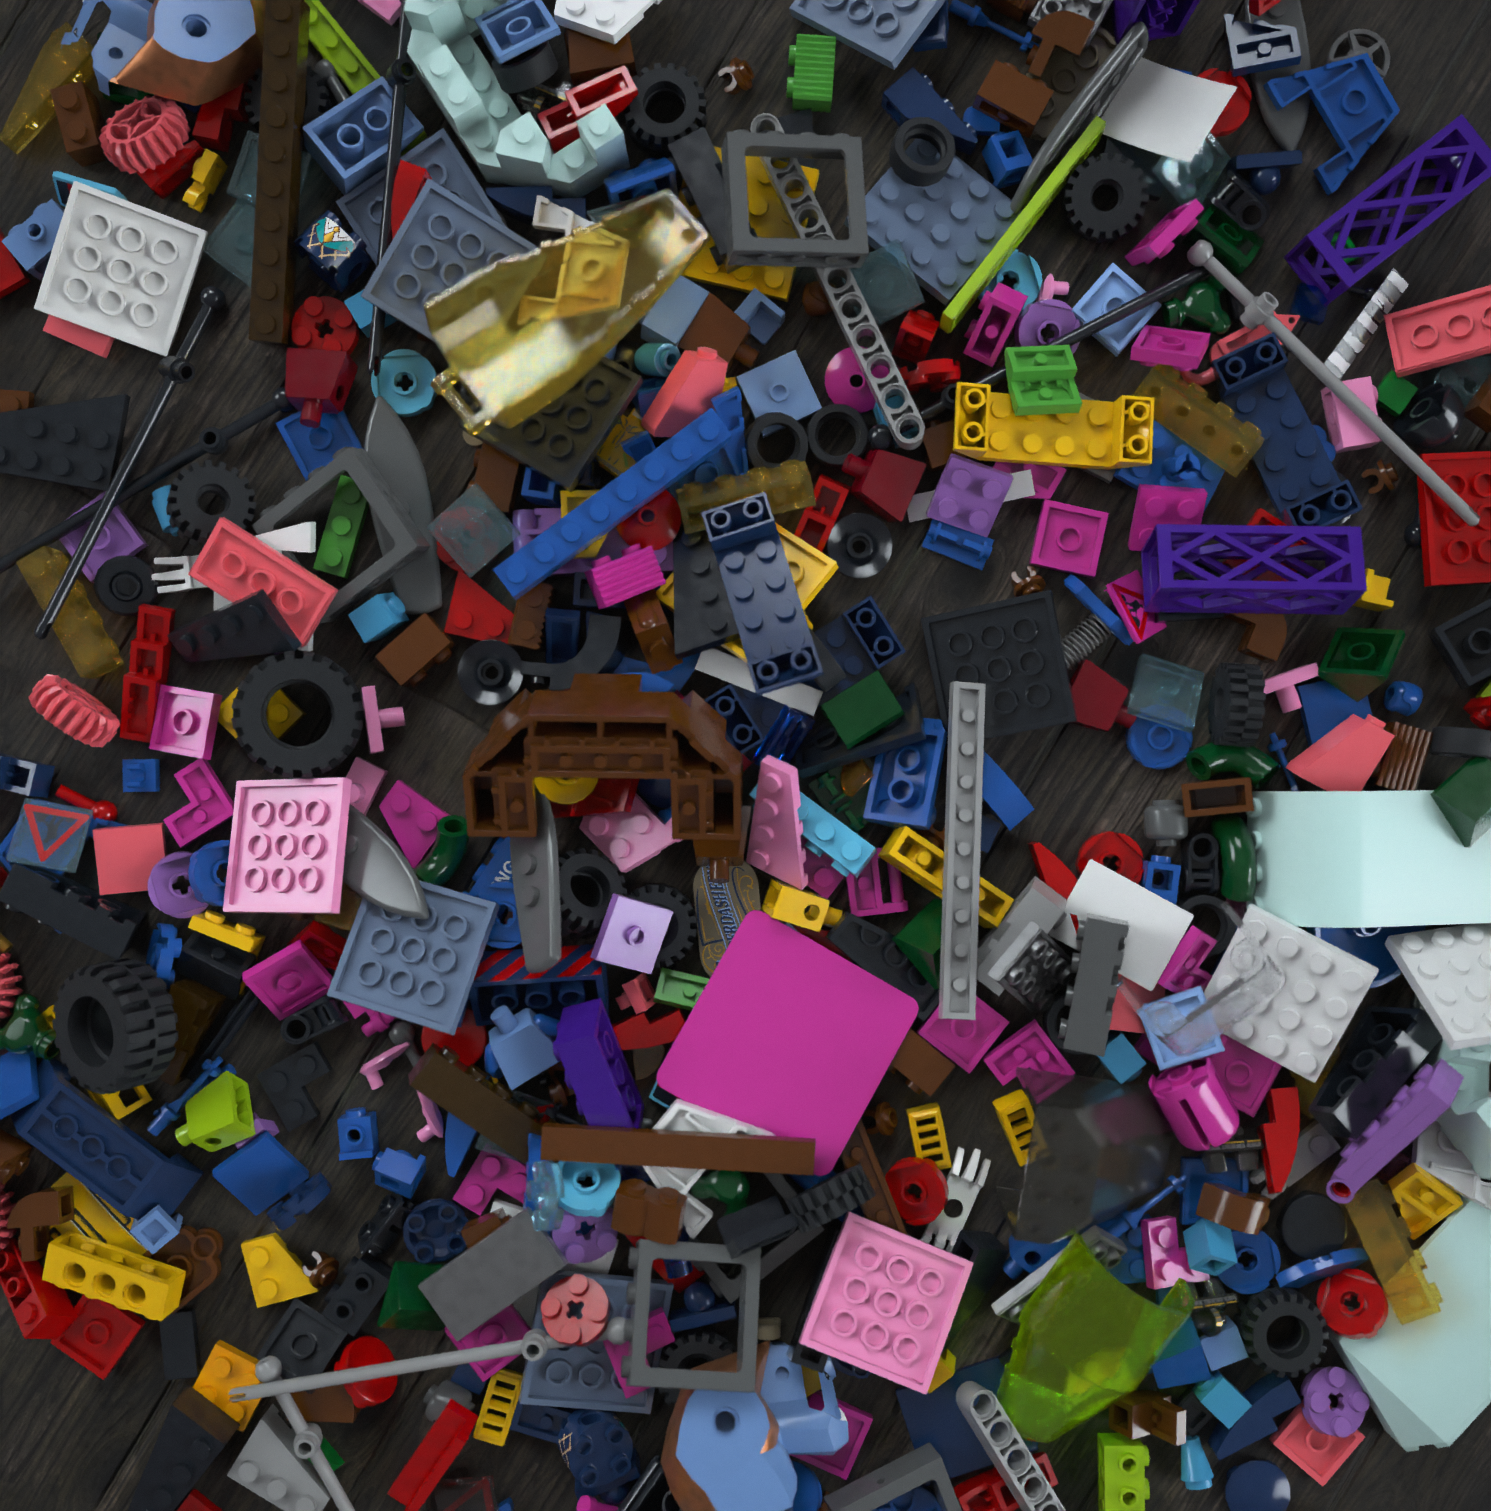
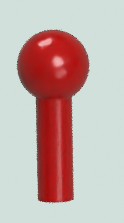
(101, 809)

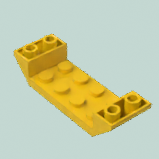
(1097, 437)

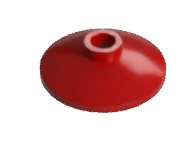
(660, 530)

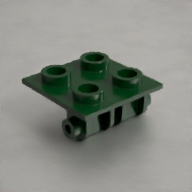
(837, 803)

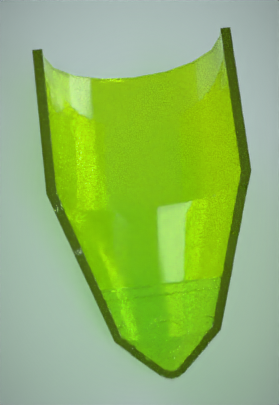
(1083, 1345)

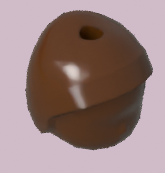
(814, 299)

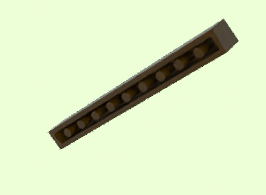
(279, 171)

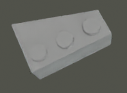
(1034, 903)
(275, 1471)

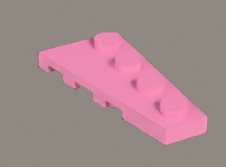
(776, 826)

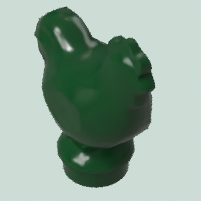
(1199, 308)
(28, 1030)
(725, 1186)

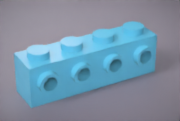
(831, 837)

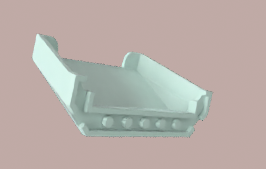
(1435, 1371)

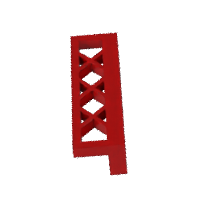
(433, 1456)

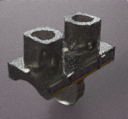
(543, 97)
(1244, 1150)
(1209, 1307)

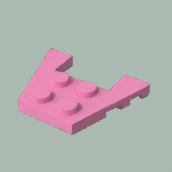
(630, 836)

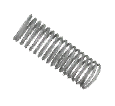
(1078, 654)

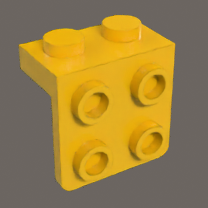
(237, 935)

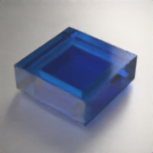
(1309, 304)

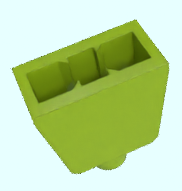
(218, 1115)

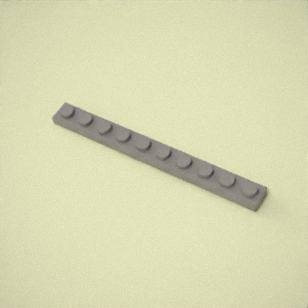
(962, 851)

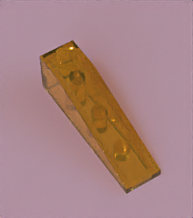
(51, 70)

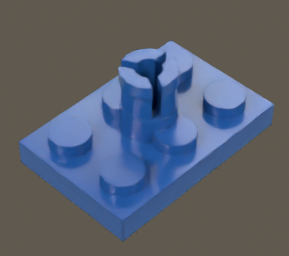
(1174, 465)

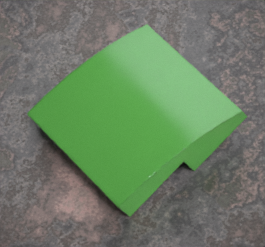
(1042, 380)

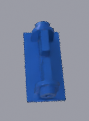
(958, 544)

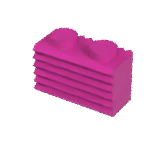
(625, 576)

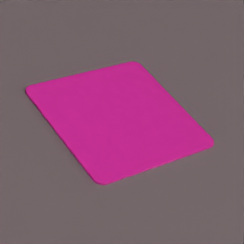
(788, 1038)

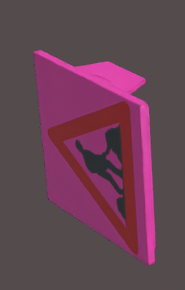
(1129, 602)

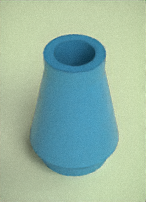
(1194, 1465)

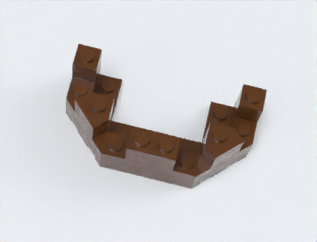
(606, 732)

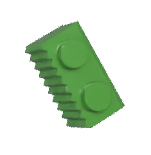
(813, 72)

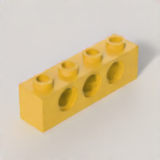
(925, 865)
(113, 1275)

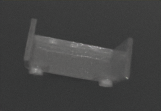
(1256, 985)

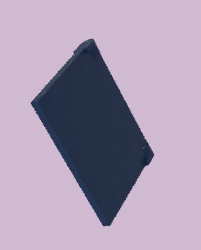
(940, 1421)

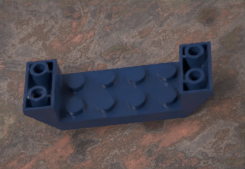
(1292, 456)
(762, 594)
(857, 641)
(101, 1148)

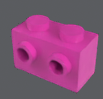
(995, 324)

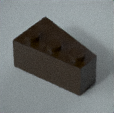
(196, 1012)

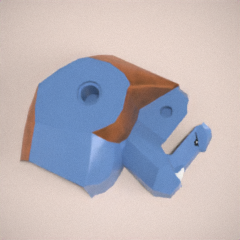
(177, 46)
(736, 1445)

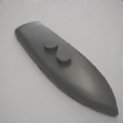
(1089, 102)
(1289, 122)
(401, 466)
(380, 870)
(538, 890)

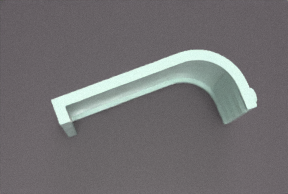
(1365, 860)

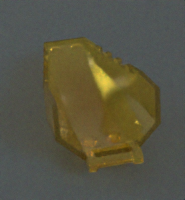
(547, 317)

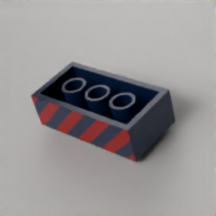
(505, 981)

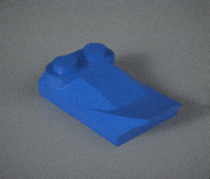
(907, 782)

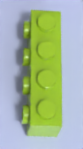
(1122, 1473)

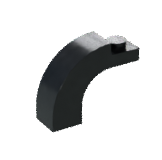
(601, 654)

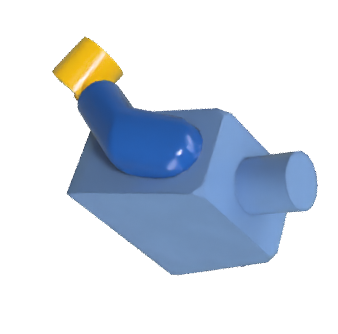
(520, 1045)

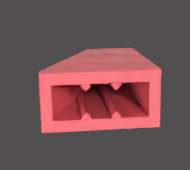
(686, 392)
(1344, 755)

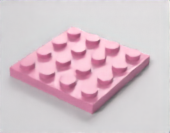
(287, 846)
(886, 1302)

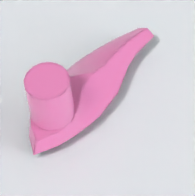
(1052, 287)
(371, 1068)
(433, 1117)

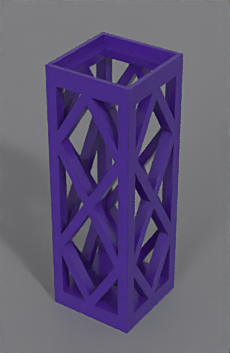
(1459, 158)
(1335, 586)

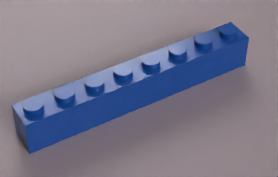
(613, 504)

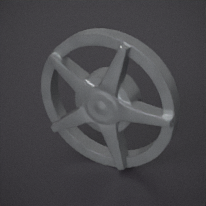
(1357, 50)

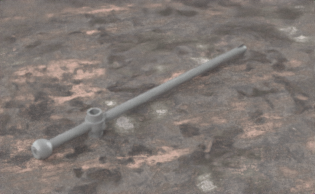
(1260, 311)
(542, 1341)
(308, 1436)

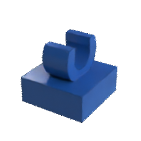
(141, 775)

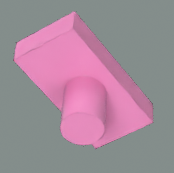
(1284, 685)
(378, 719)
(365, 783)

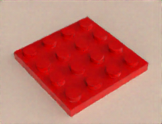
(1450, 547)

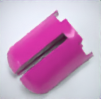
(1196, 1104)

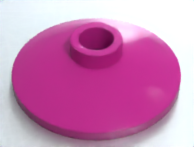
(839, 386)

